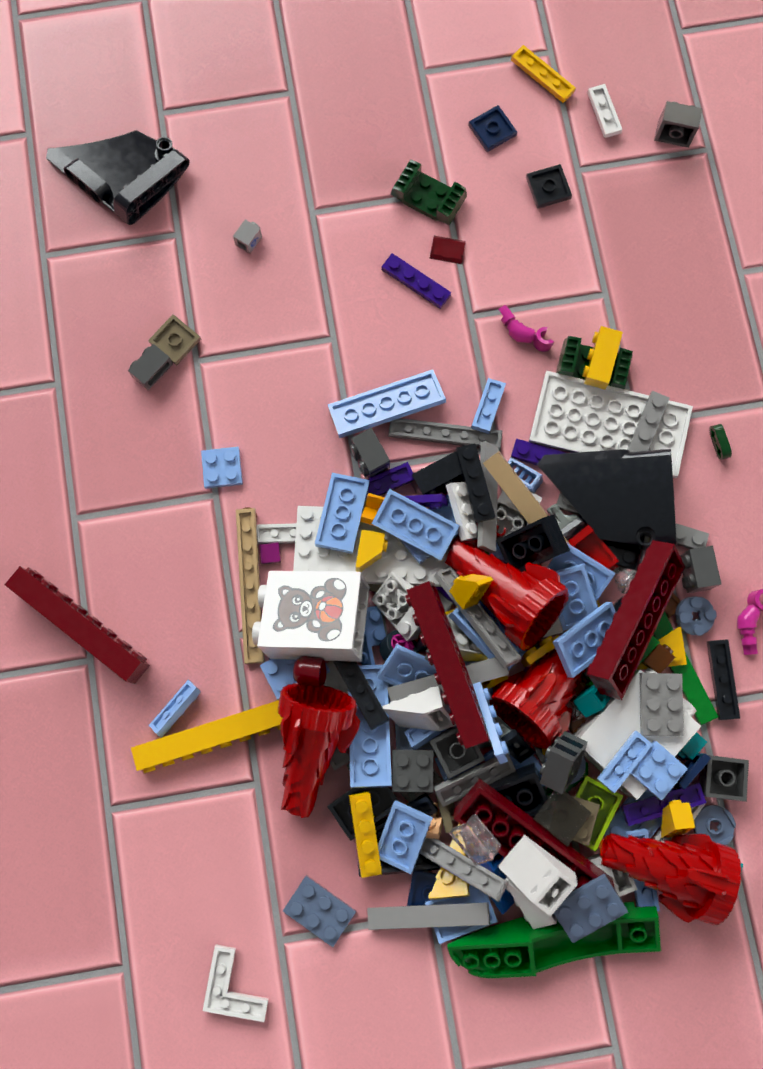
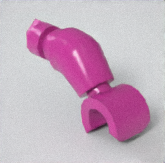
(524, 334)
(747, 622)

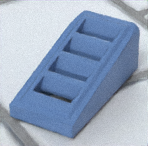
(538, 478)

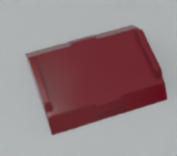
(447, 249)

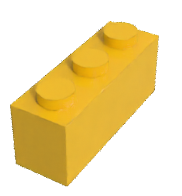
(602, 357)

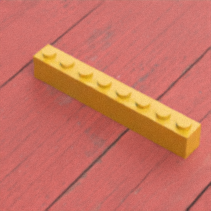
(206, 736)

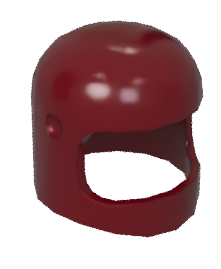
(307, 671)

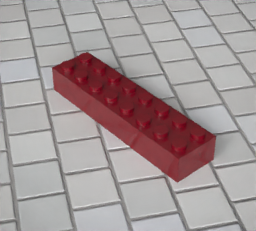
(636, 620)
(77, 625)
(448, 663)
(511, 823)

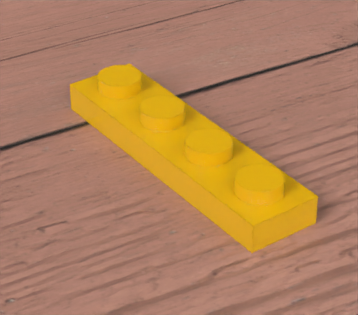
(543, 73)
(365, 834)

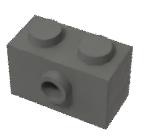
(150, 366)

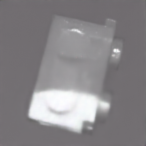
(476, 840)

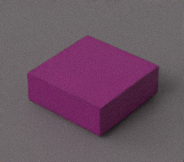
(270, 553)

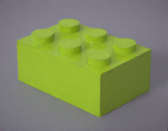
(597, 793)

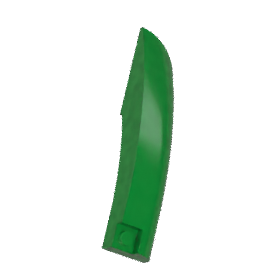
(521, 951)

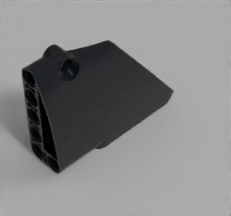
(123, 171)
(618, 492)

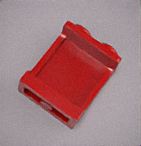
(591, 545)

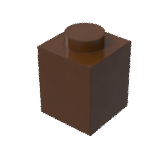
(659, 658)

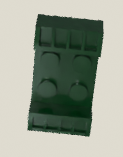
(428, 194)
(574, 359)

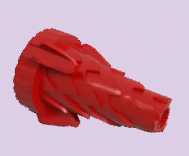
(521, 600)
(537, 700)
(311, 729)
(692, 871)

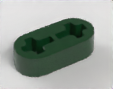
(720, 441)

